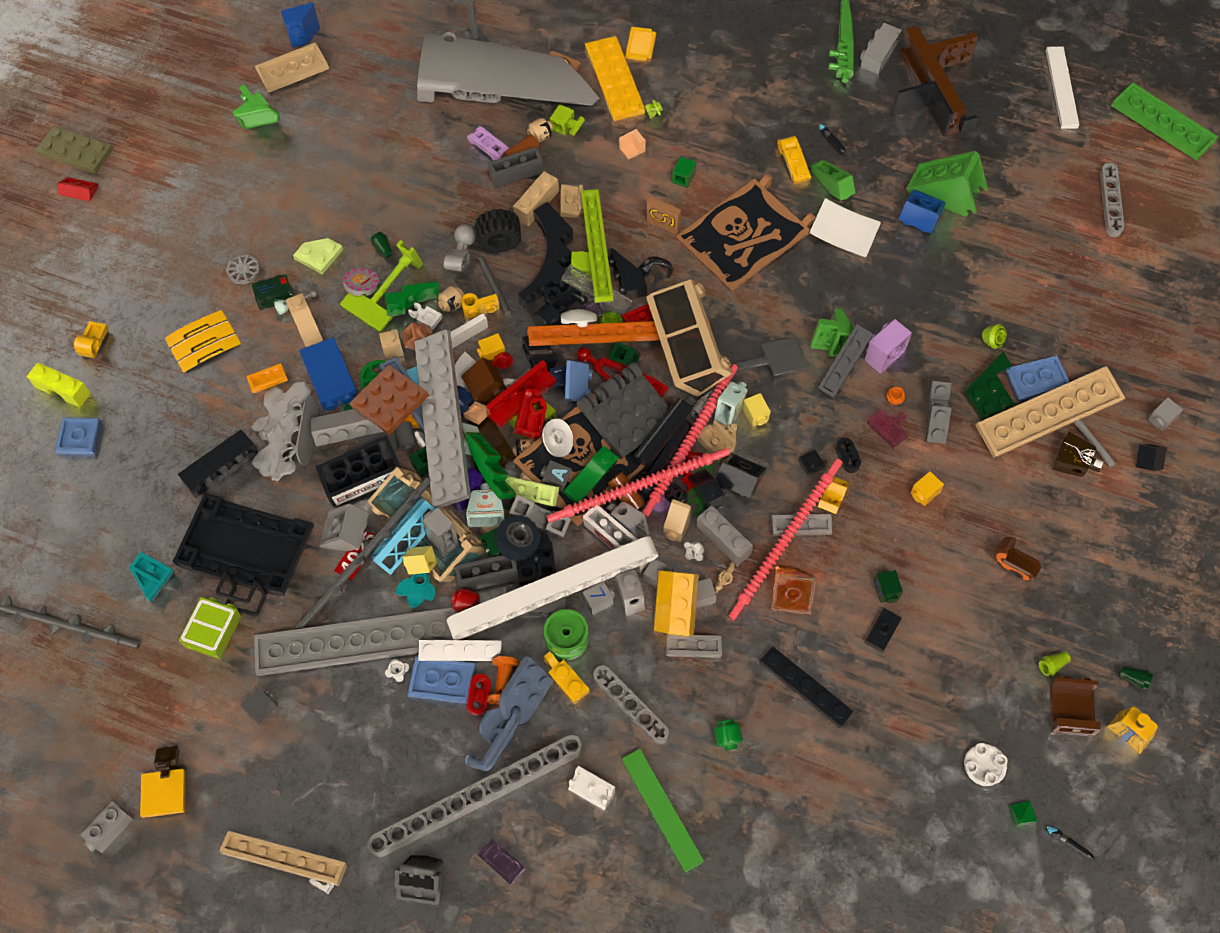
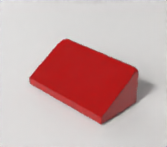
(77, 188)

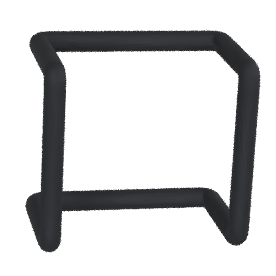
(230, 596)

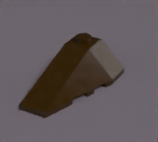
(496, 439)

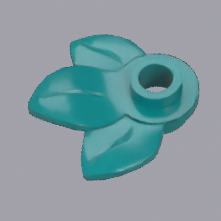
(416, 592)

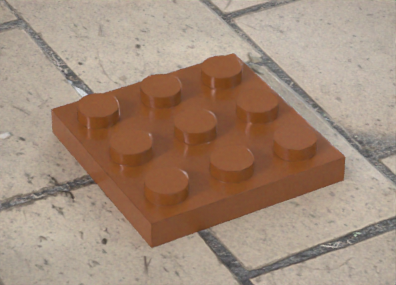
(389, 399)

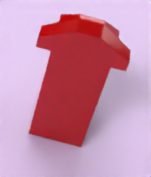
(528, 421)

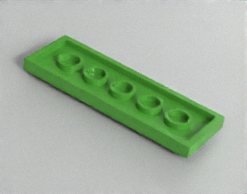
(1164, 121)

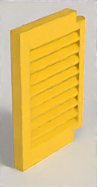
(640, 44)

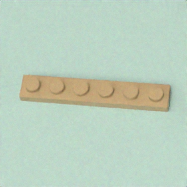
(283, 858)

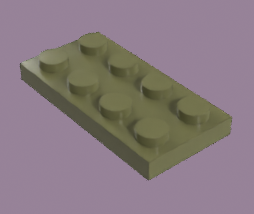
(74, 149)

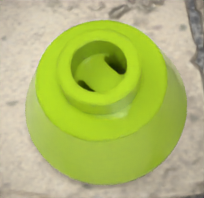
(994, 336)

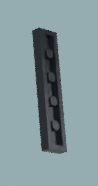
(806, 687)

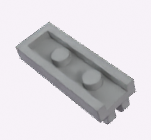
(693, 646)

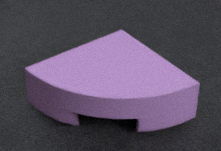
(663, 506)

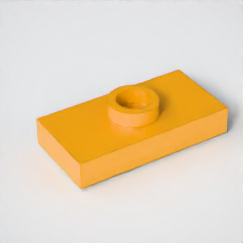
(267, 378)

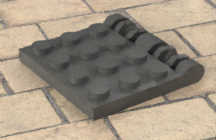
(625, 411)

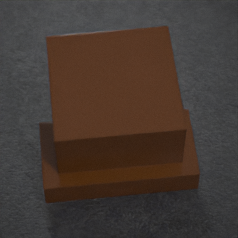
(484, 381)

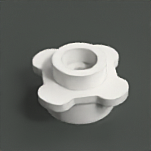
(697, 548)
(396, 664)

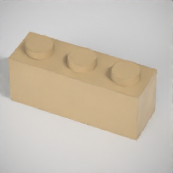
(539, 193)

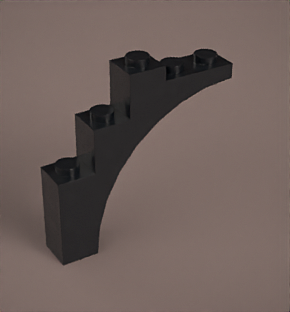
(558, 256)

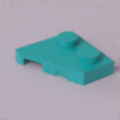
(150, 575)

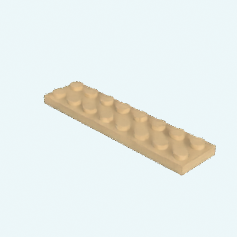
(1050, 412)

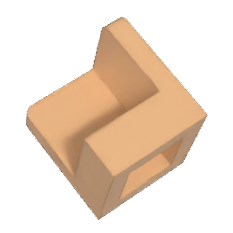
(632, 144)

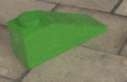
(835, 180)

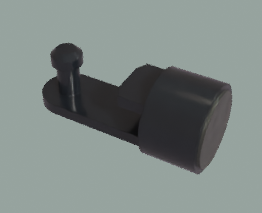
(550, 313)

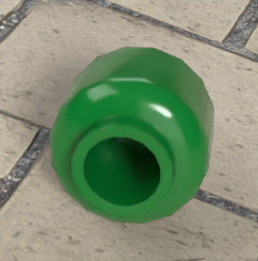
(728, 734)

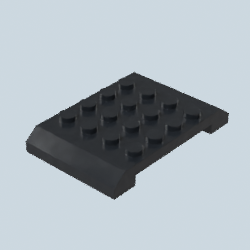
(244, 544)

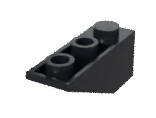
(630, 277)

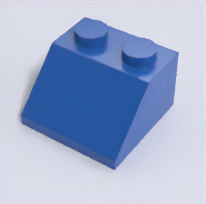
(301, 24)
(922, 211)

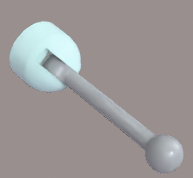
(281, 305)

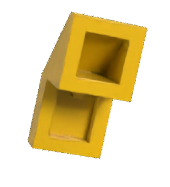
(834, 495)

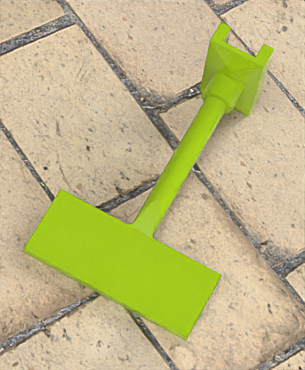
(368, 309)

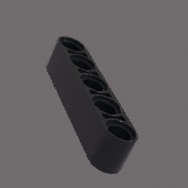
(665, 456)

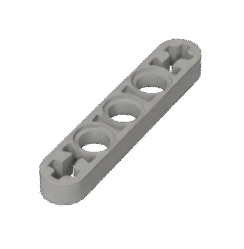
(1112, 206)
(635, 713)

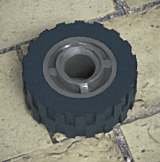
(510, 545)

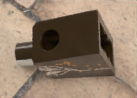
(1076, 456)

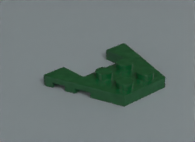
(987, 392)

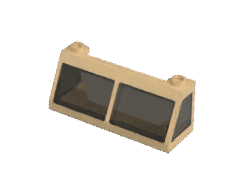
(688, 337)

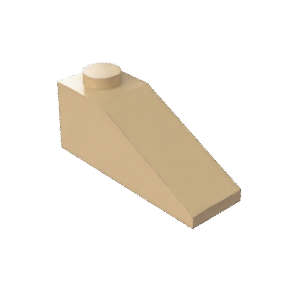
(304, 320)

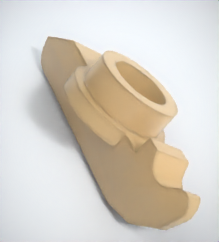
(725, 577)

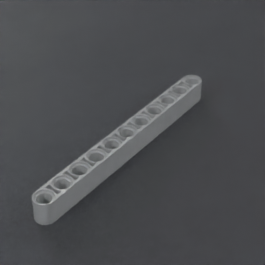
(465, 796)

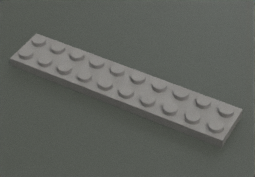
(442, 420)
(348, 641)

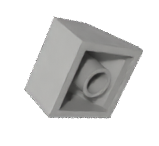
(344, 528)

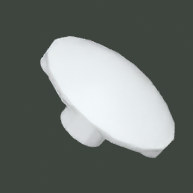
(578, 316)
(985, 764)

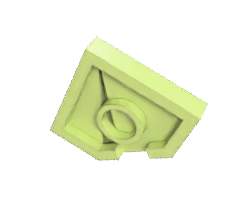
(318, 254)

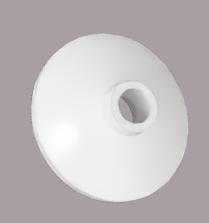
(557, 437)

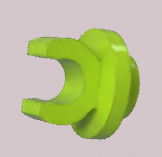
(653, 109)

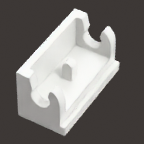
(591, 788)

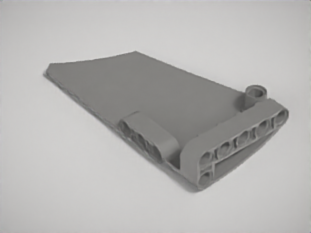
(489, 70)

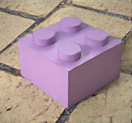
(887, 345)

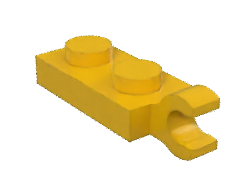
(566, 678)

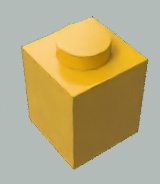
(490, 347)
(926, 489)

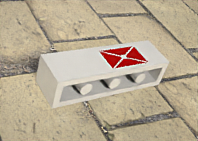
(609, 531)

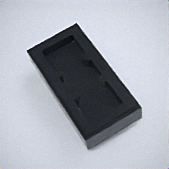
(883, 630)

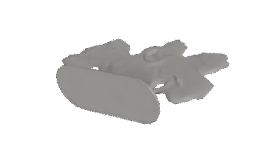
(279, 427)

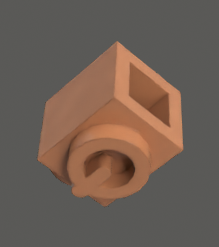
(413, 333)

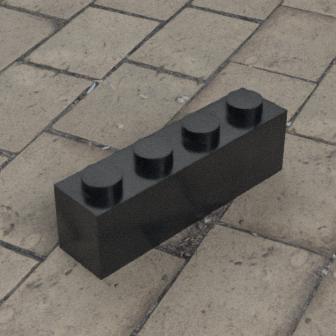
(218, 463)

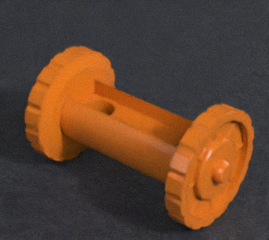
(504, 674)

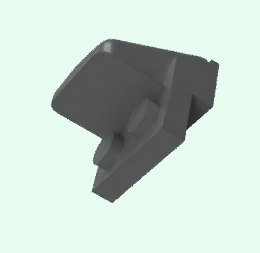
(419, 879)

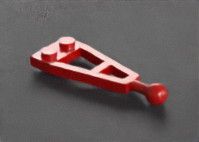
(584, 355)

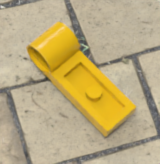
(794, 159)

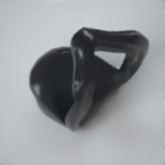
(647, 265)

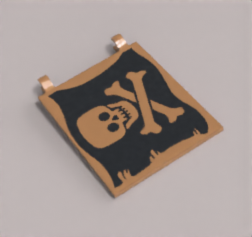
(744, 233)
(585, 445)

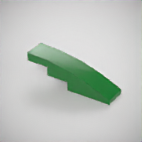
(487, 462)

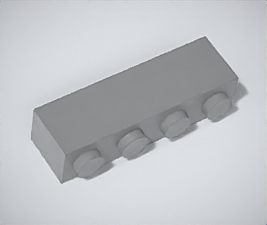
(341, 427)

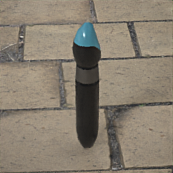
(825, 130)
(1056, 833)

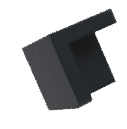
(1151, 457)

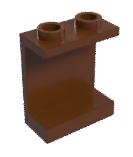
(1074, 706)

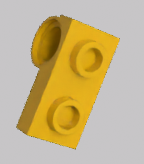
(480, 306)
(91, 340)

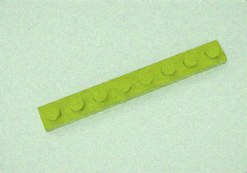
(596, 246)

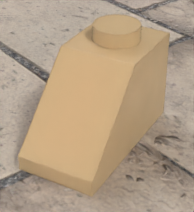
(677, 521)

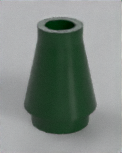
(382, 244)
(1137, 677)

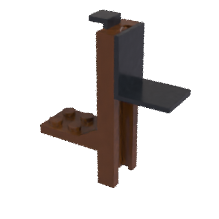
(933, 86)

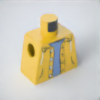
(1134, 728)

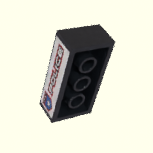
(357, 471)

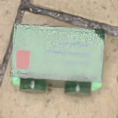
(271, 290)

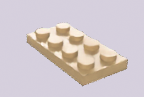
(291, 67)

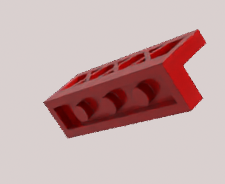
(506, 404)

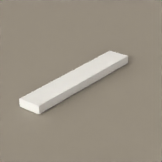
(1062, 88)

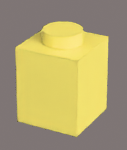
(756, 410)
(419, 560)

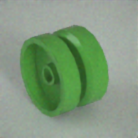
(566, 634)

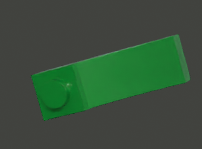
(399, 302)
(591, 475)

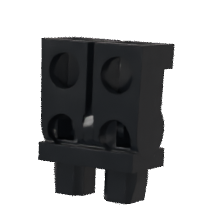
(542, 558)

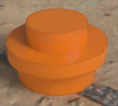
(895, 395)

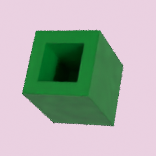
(684, 172)

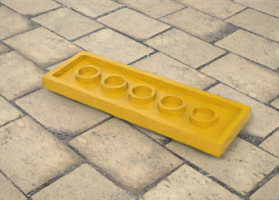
(614, 78)

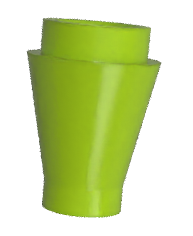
(1053, 663)

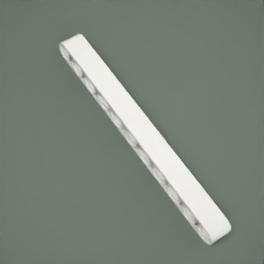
(551, 588)

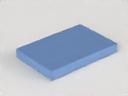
(1036, 378)
(441, 680)

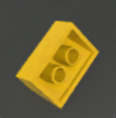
(676, 602)

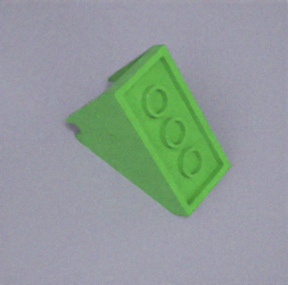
(951, 181)

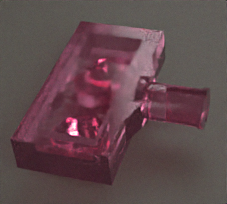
(888, 427)

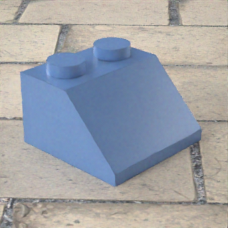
(576, 381)

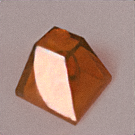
(792, 590)

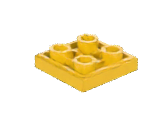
(163, 795)

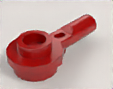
(502, 360)

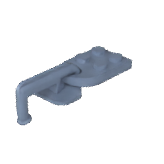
(515, 707)

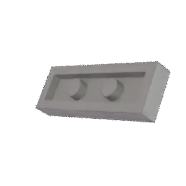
(814, 525)

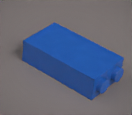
(328, 374)

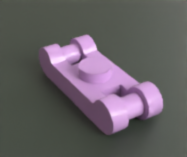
(487, 143)

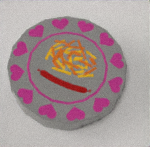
(360, 281)

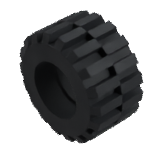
(498, 230)

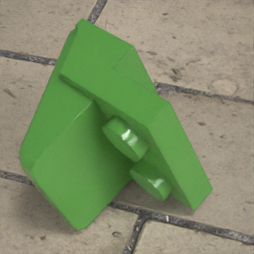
(254, 111)
(832, 333)

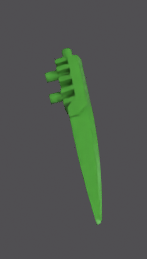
(845, 49)

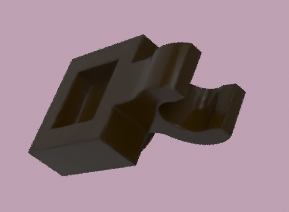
(165, 759)

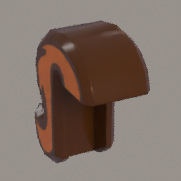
(1015, 560)

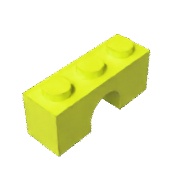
(50, 380)

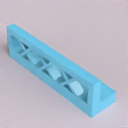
(398, 534)

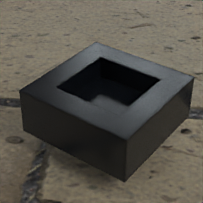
(811, 462)

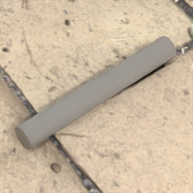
(1092, 440)

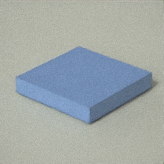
(78, 436)

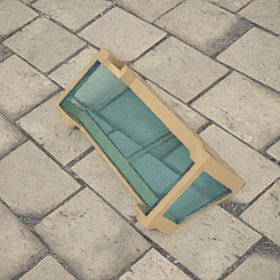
(396, 491)

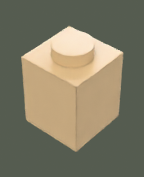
(391, 344)

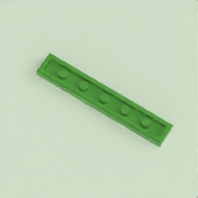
(662, 811)

